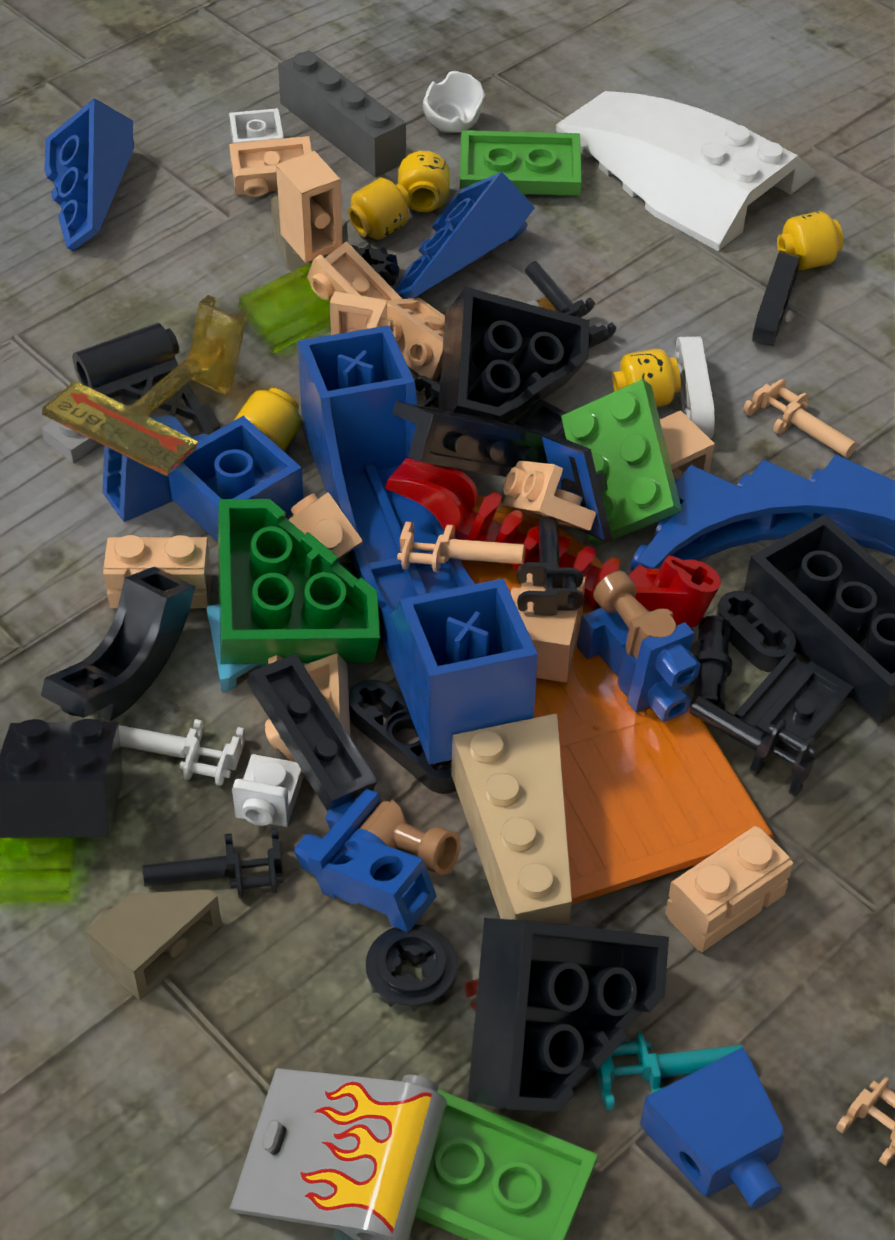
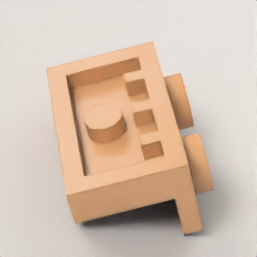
(418, 334)
(533, 491)

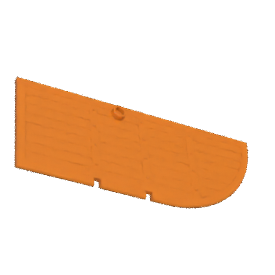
(634, 788)

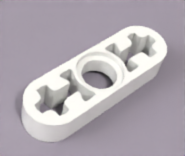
(695, 383)

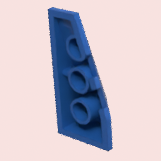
(86, 165)
(465, 230)

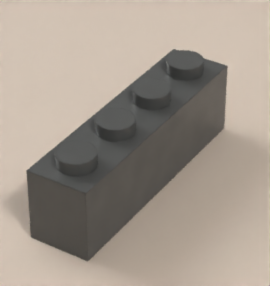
(342, 113)

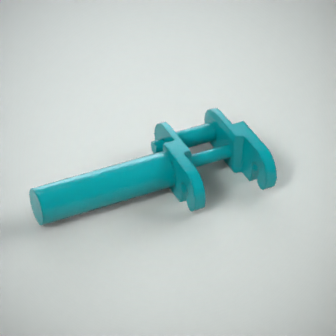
(654, 1066)

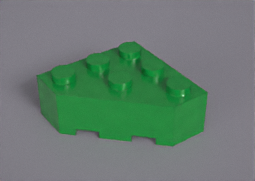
(287, 592)

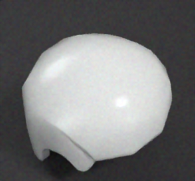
(454, 102)

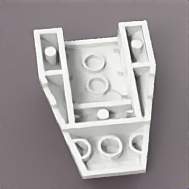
(684, 161)

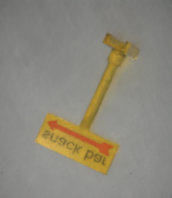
(128, 428)

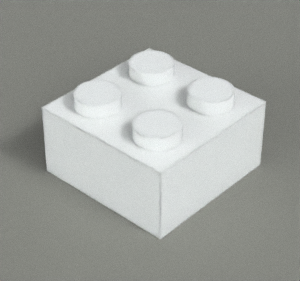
(255, 125)

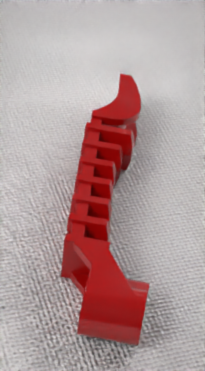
(451, 496)

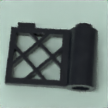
(139, 361)

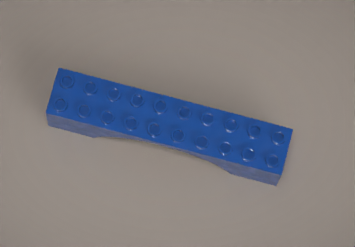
(449, 641)

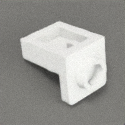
(267, 791)

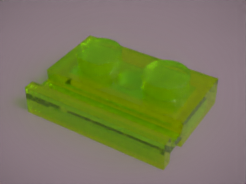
(286, 309)
(36, 869)

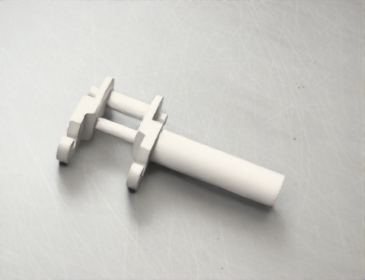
(187, 748)

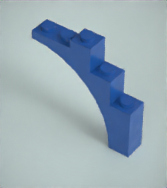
(771, 507)

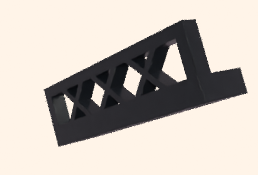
(469, 440)

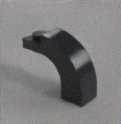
(132, 652)

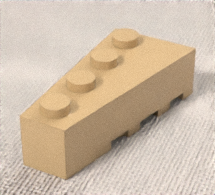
(517, 815)

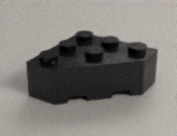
(506, 354)
(555, 1007)

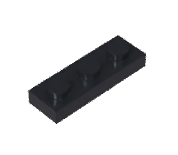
(311, 731)

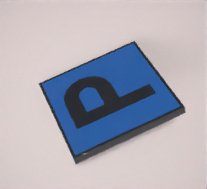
(579, 478)

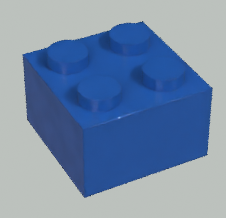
(234, 465)

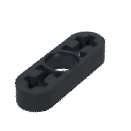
(776, 298)
(397, 717)

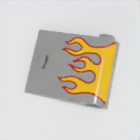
(342, 1152)

